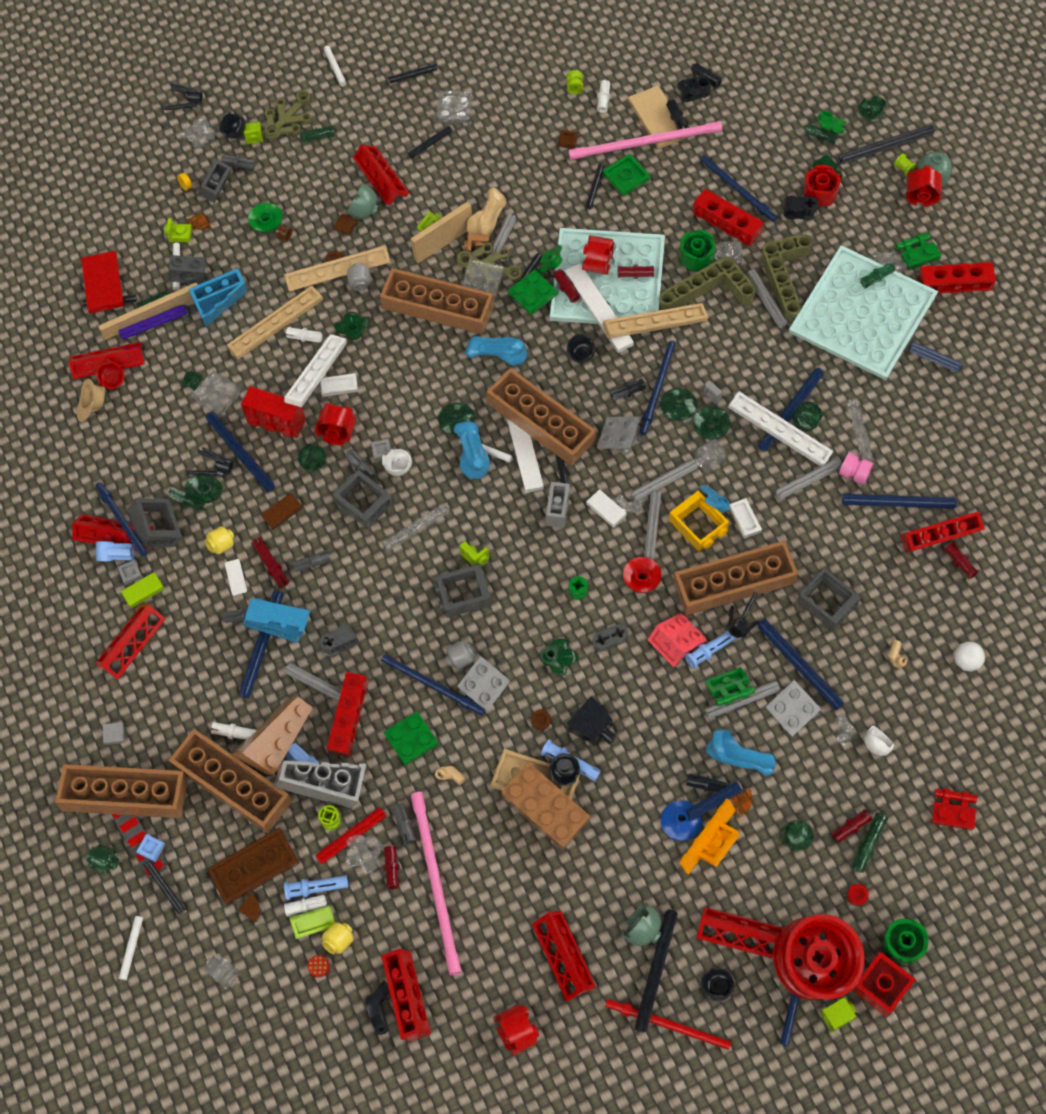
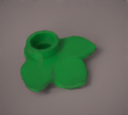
(829, 122)
(550, 259)

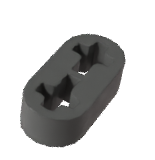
(609, 634)

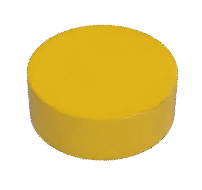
(184, 181)

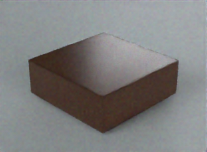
(568, 139)
(345, 224)

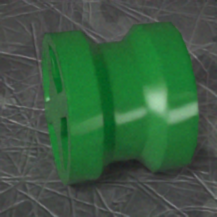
(581, 590)

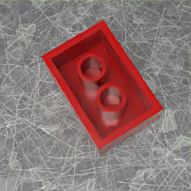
(272, 413)

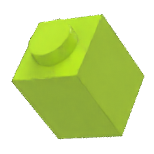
(838, 1014)

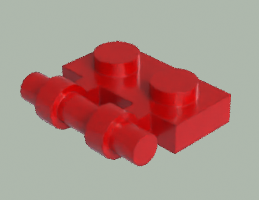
(954, 815)

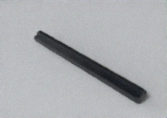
(886, 144)
(656, 971)

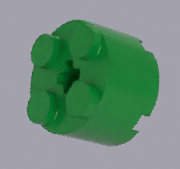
(697, 250)
(903, 930)

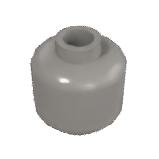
(358, 276)
(460, 654)

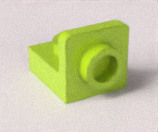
(253, 133)
(428, 220)
(178, 232)
(471, 554)

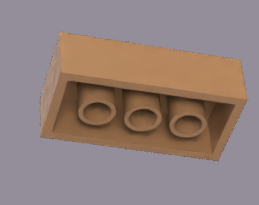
(545, 806)

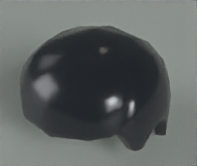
(232, 125)
(581, 348)
(564, 769)
(717, 984)

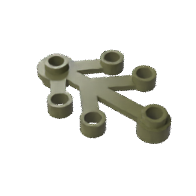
(273, 131)
(491, 259)

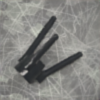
(193, 95)
(222, 464)
(738, 626)

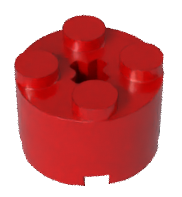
(822, 184)
(924, 186)
(598, 254)
(335, 424)
(516, 1029)

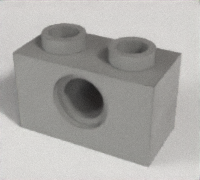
(557, 504)

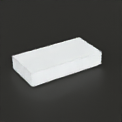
(339, 385)
(606, 508)
(745, 518)

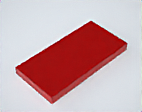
(102, 282)

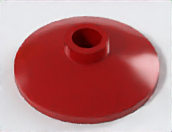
(642, 567)

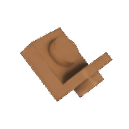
(475, 241)

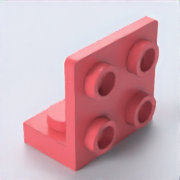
(676, 638)

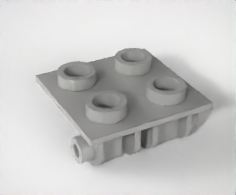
(619, 433)
(483, 683)
(793, 708)

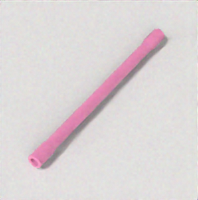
(645, 140)
(451, 955)

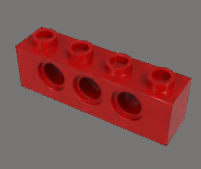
(728, 217)
(958, 277)
(942, 532)
(347, 714)
(405, 995)

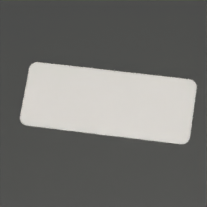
(235, 577)

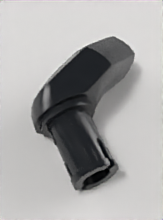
(374, 1008)

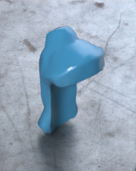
(506, 348)
(474, 459)
(727, 750)

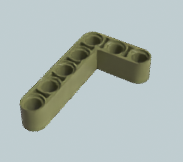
(722, 271)
(777, 271)

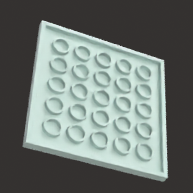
(623, 294)
(859, 323)

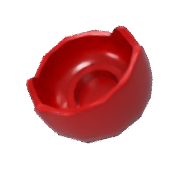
(110, 375)

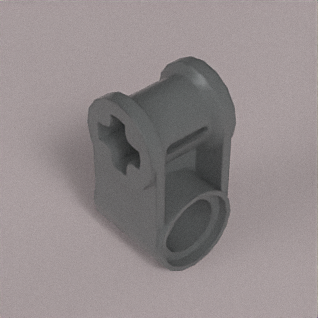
(339, 640)

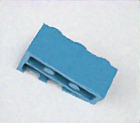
(217, 295)
(276, 619)

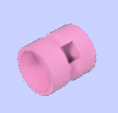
(857, 469)

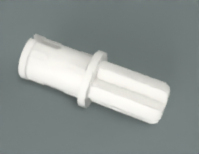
(603, 96)
(304, 334)
(305, 905)

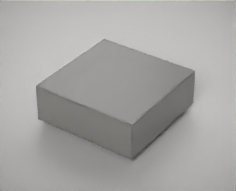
(712, 392)
(380, 448)
(129, 572)
(113, 733)

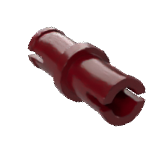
(635, 271)
(566, 286)
(961, 560)
(851, 826)
(391, 867)

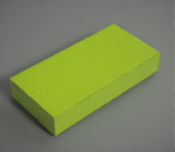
(142, 590)
(312, 921)

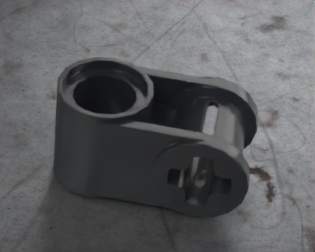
(696, 88)
(798, 207)

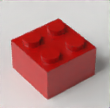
(883, 984)

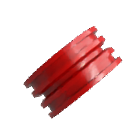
(847, 966)

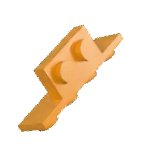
(713, 841)

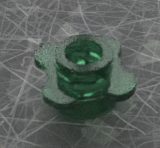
(191, 375)

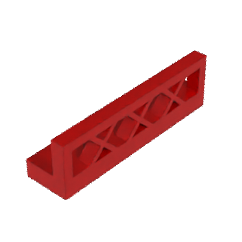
(379, 173)
(88, 363)
(94, 529)
(123, 638)
(738, 925)
(567, 952)

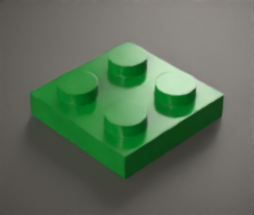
(626, 175)
(532, 292)
(411, 738)

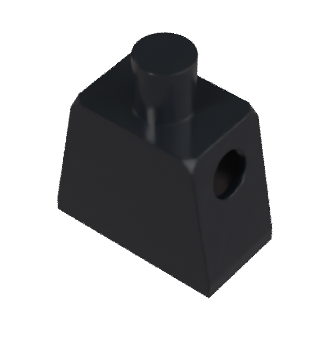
(592, 723)

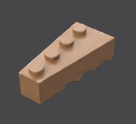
(274, 737)

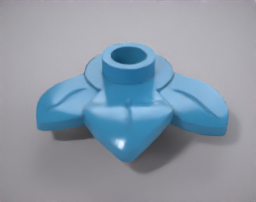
(715, 500)

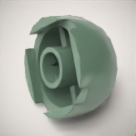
(939, 162)
(364, 203)
(643, 926)

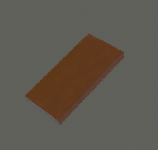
(253, 866)

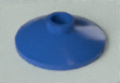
(676, 829)

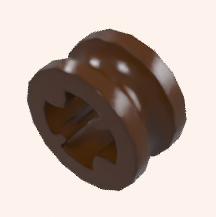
(284, 233)

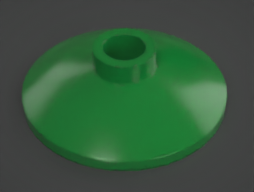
(262, 212)

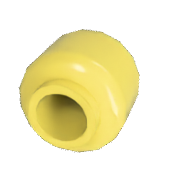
(219, 540)
(337, 938)

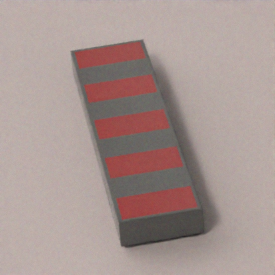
(134, 834)

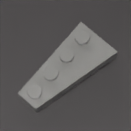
(322, 781)

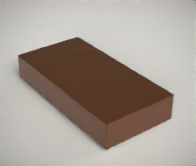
(281, 511)

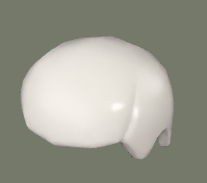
(397, 462)
(969, 656)
(878, 742)

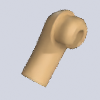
(894, 656)
(450, 772)

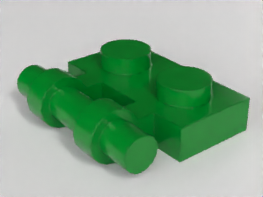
(921, 255)
(728, 682)

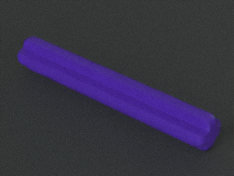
(152, 322)

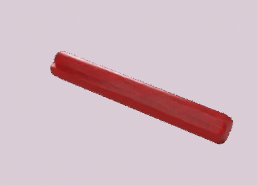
(359, 829)

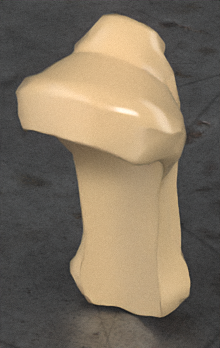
(485, 220)

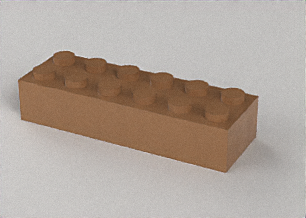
(437, 301)
(540, 416)
(735, 577)
(230, 781)
(121, 791)

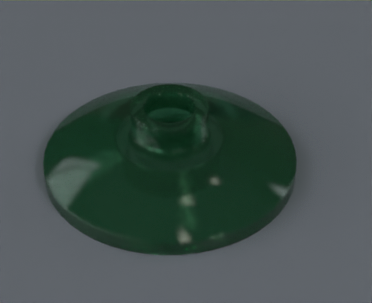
(675, 410)
(711, 416)
(448, 421)
(203, 489)

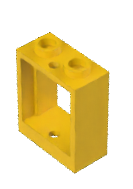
(689, 505)

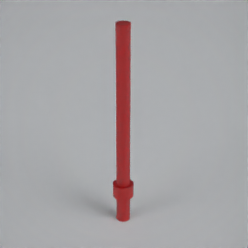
(627, 1010)

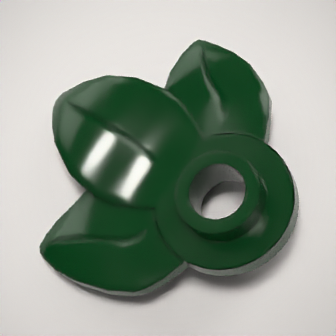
(352, 325)
(561, 656)

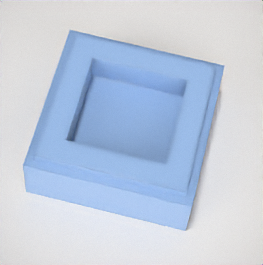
(150, 848)

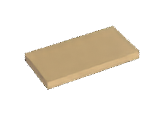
(653, 113)
(441, 233)
(512, 763)

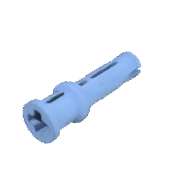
(705, 651)
(552, 750)
(302, 887)

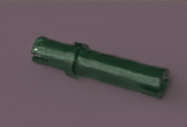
(865, 850)

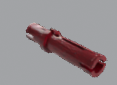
(273, 567)

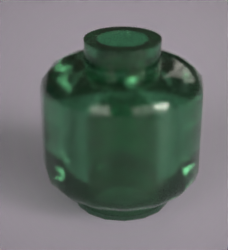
(102, 859)

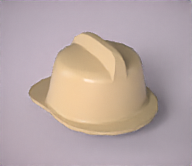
(90, 400)

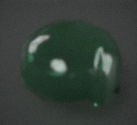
(872, 108)
(807, 416)
(312, 457)
(797, 835)

